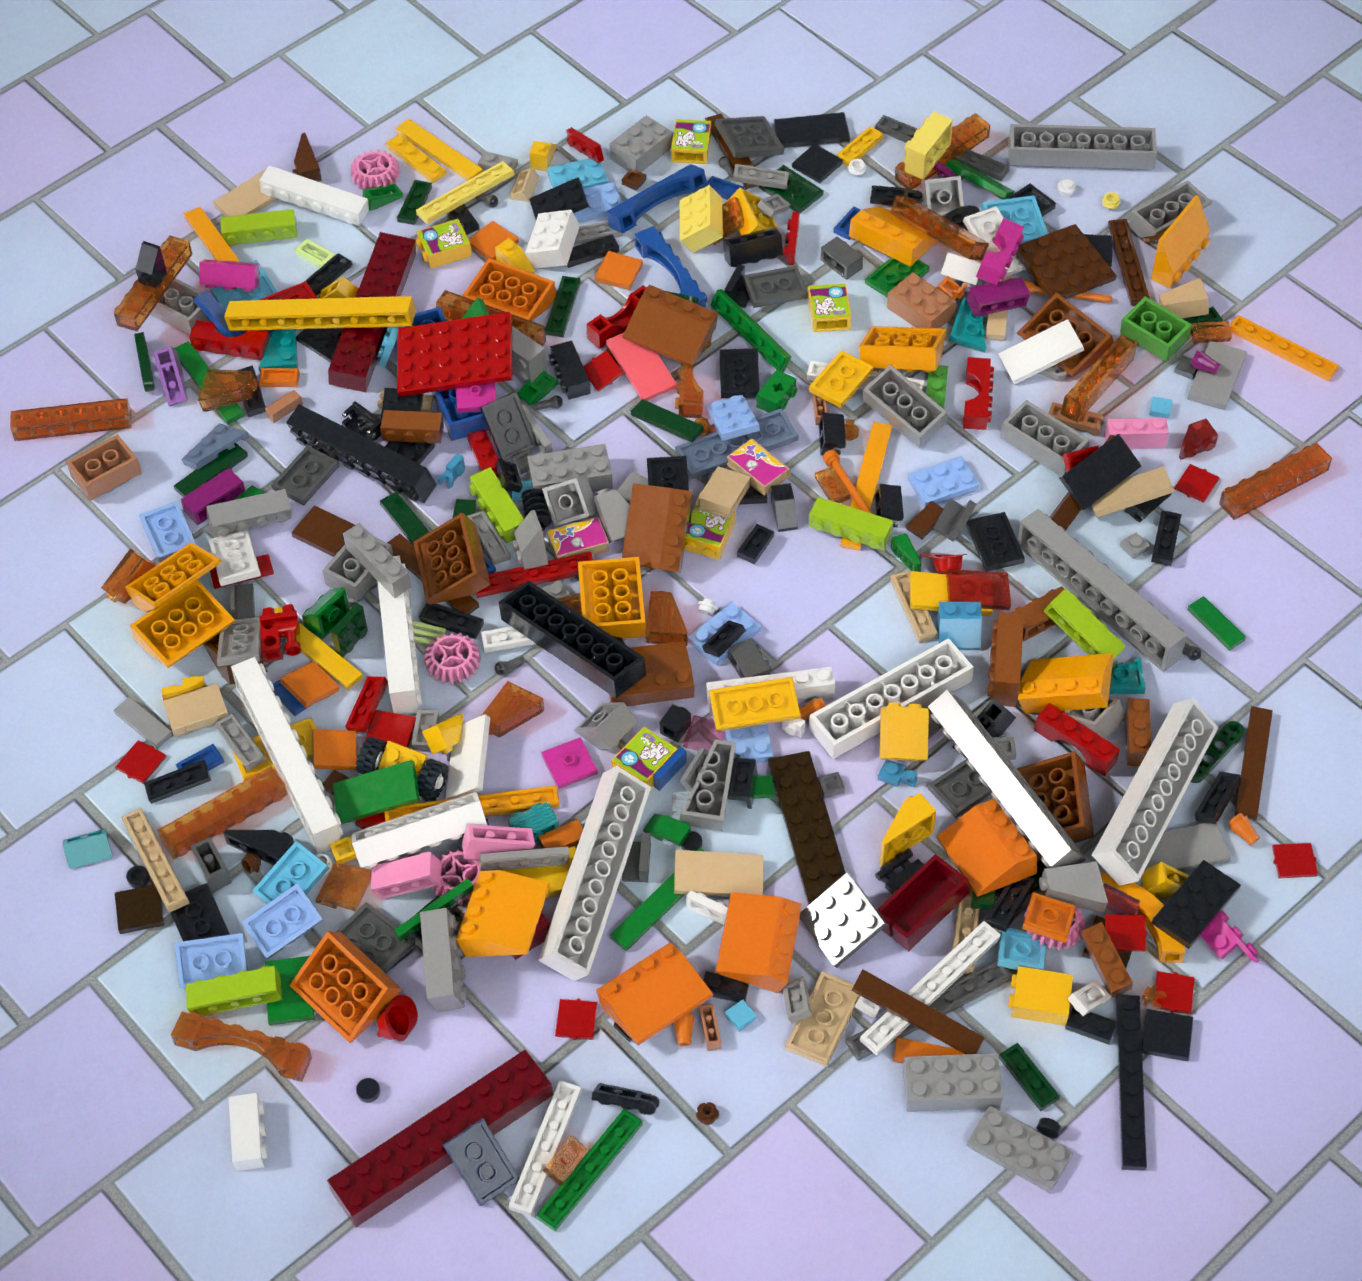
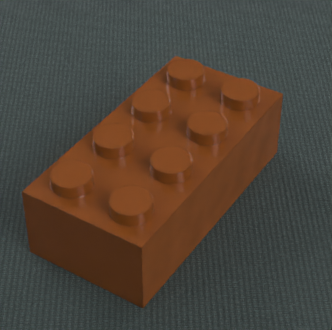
(1006, 658)

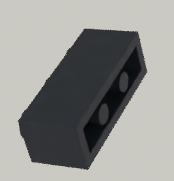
(753, 247)
(569, 370)

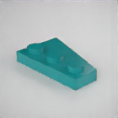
(968, 329)
(281, 350)
(1127, 678)

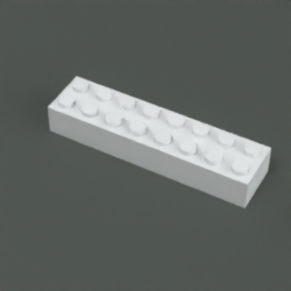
(400, 651)
(917, 681)

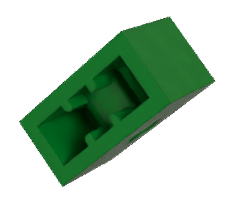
(776, 392)

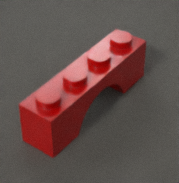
(604, 328)
(248, 345)
(976, 410)
(1096, 750)

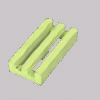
(312, 255)
(426, 627)

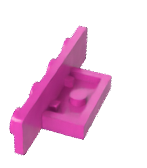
(1224, 938)

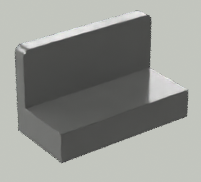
(953, 518)
(242, 601)
(638, 861)

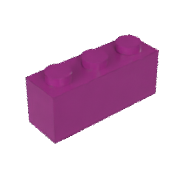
(992, 298)
(220, 489)

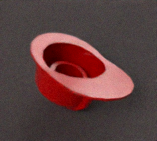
(945, 561)
(397, 1019)

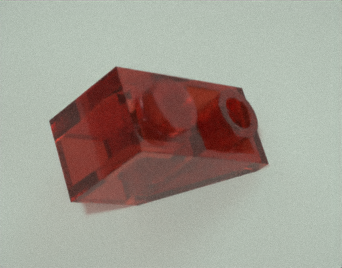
(1198, 438)

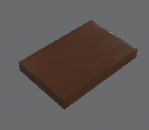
(322, 530)

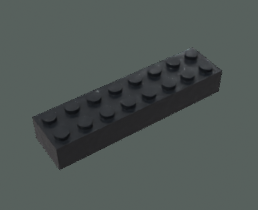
(361, 454)
(572, 639)

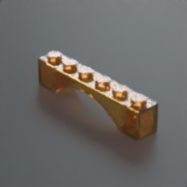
(691, 395)
(197, 1033)

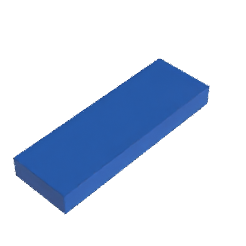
(215, 313)

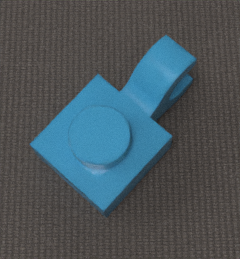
(453, 470)
(894, 773)

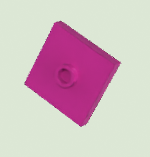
(471, 398)
(569, 763)

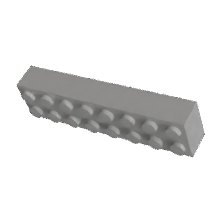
(1082, 146)

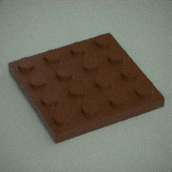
(1065, 263)

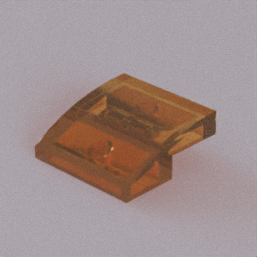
(732, 218)
(344, 887)

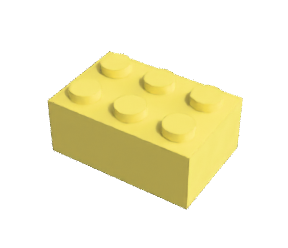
(928, 145)
(701, 219)

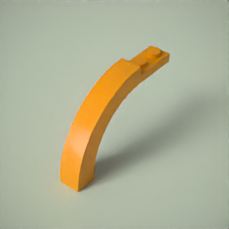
(1168, 948)

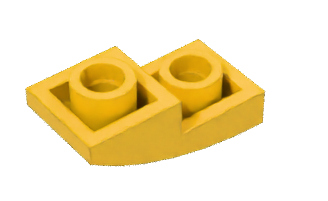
(189, 684)

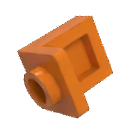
(952, 289)

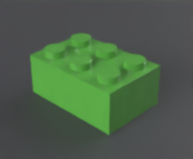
(1155, 329)

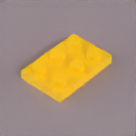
(841, 379)

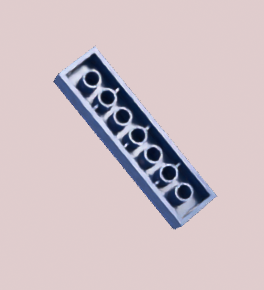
(456, 423)

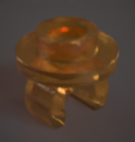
(707, 427)
(851, 430)
(1150, 995)

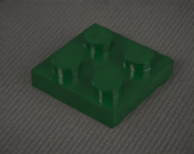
(349, 630)

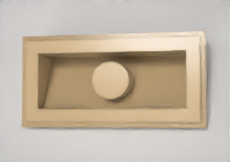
(524, 185)

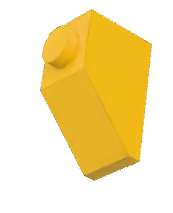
(541, 155)
(513, 255)
(339, 289)
(444, 734)
(1162, 880)

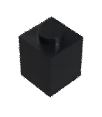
(675, 723)

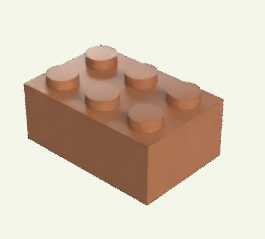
(920, 303)
(104, 467)

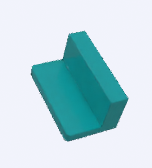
(87, 848)

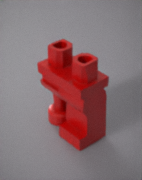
(276, 626)

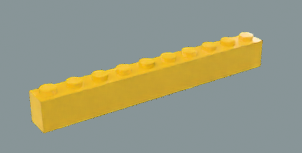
(320, 313)

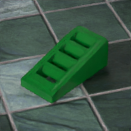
(381, 196)
(905, 552)

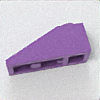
(171, 375)

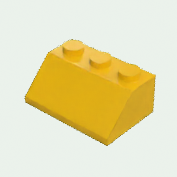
(753, 217)

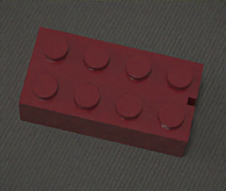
(923, 902)

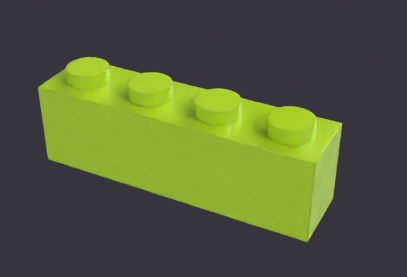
(259, 227)
(496, 503)
(851, 523)
(1083, 626)
(234, 991)

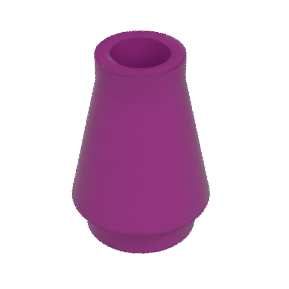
(1205, 363)

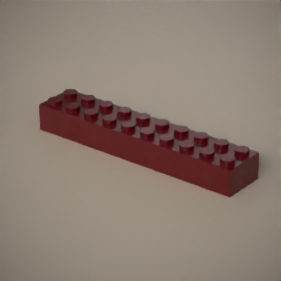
(384, 277)
(418, 1151)

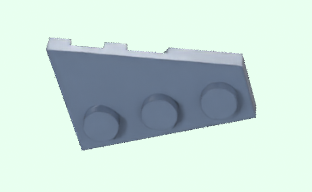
(219, 439)

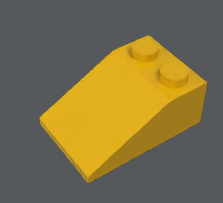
(910, 826)

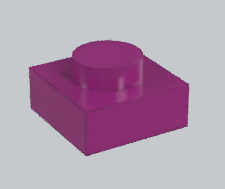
(944, 171)

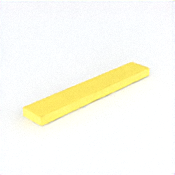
(465, 192)

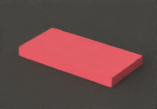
(642, 367)

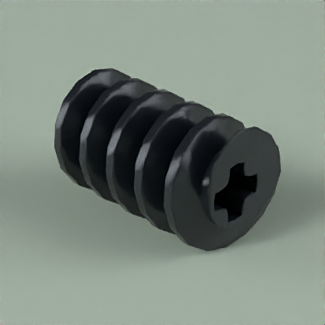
(536, 501)

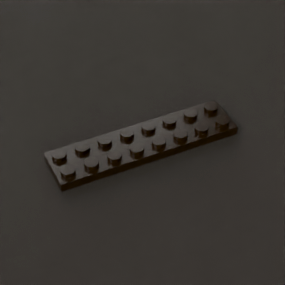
(807, 823)

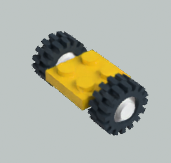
(381, 754)

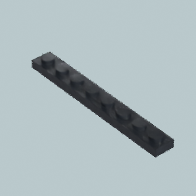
(1131, 1083)

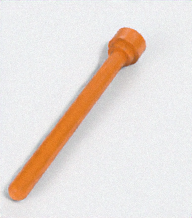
(1085, 296)
(831, 459)

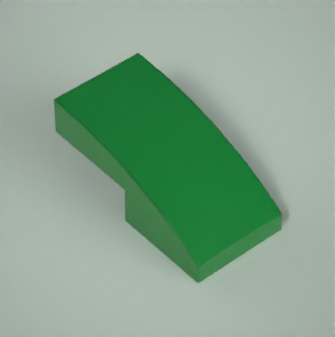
(538, 389)
(667, 828)

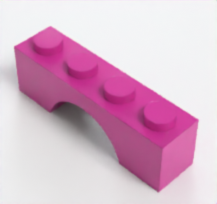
(994, 264)

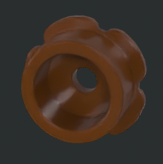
(251, 863)
(710, 1118)

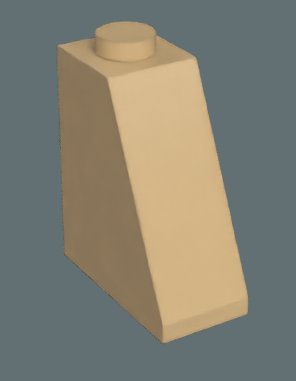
(1186, 300)

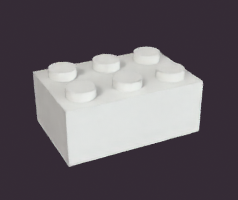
(552, 239)

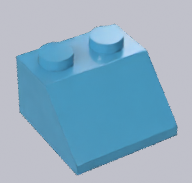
(961, 624)

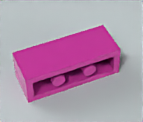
(229, 274)

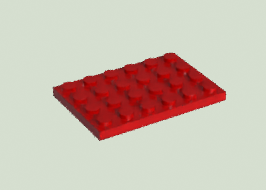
(455, 354)

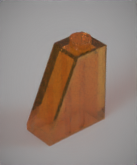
(226, 388)
(129, 569)
(664, 620)
(512, 708)

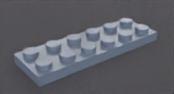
(711, 452)

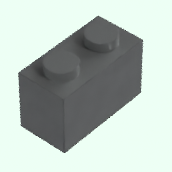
(841, 258)
(748, 659)
(211, 864)

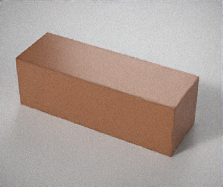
(283, 406)
(819, 407)
(710, 1027)

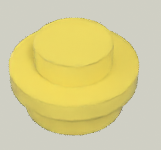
(1111, 200)

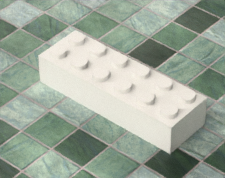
(417, 830)

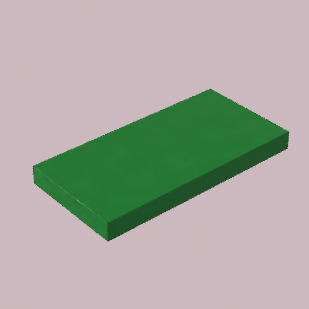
(376, 792)

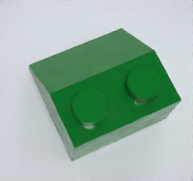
(326, 612)

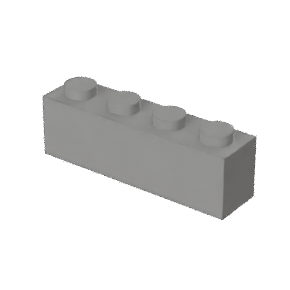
(249, 512)
(377, 560)

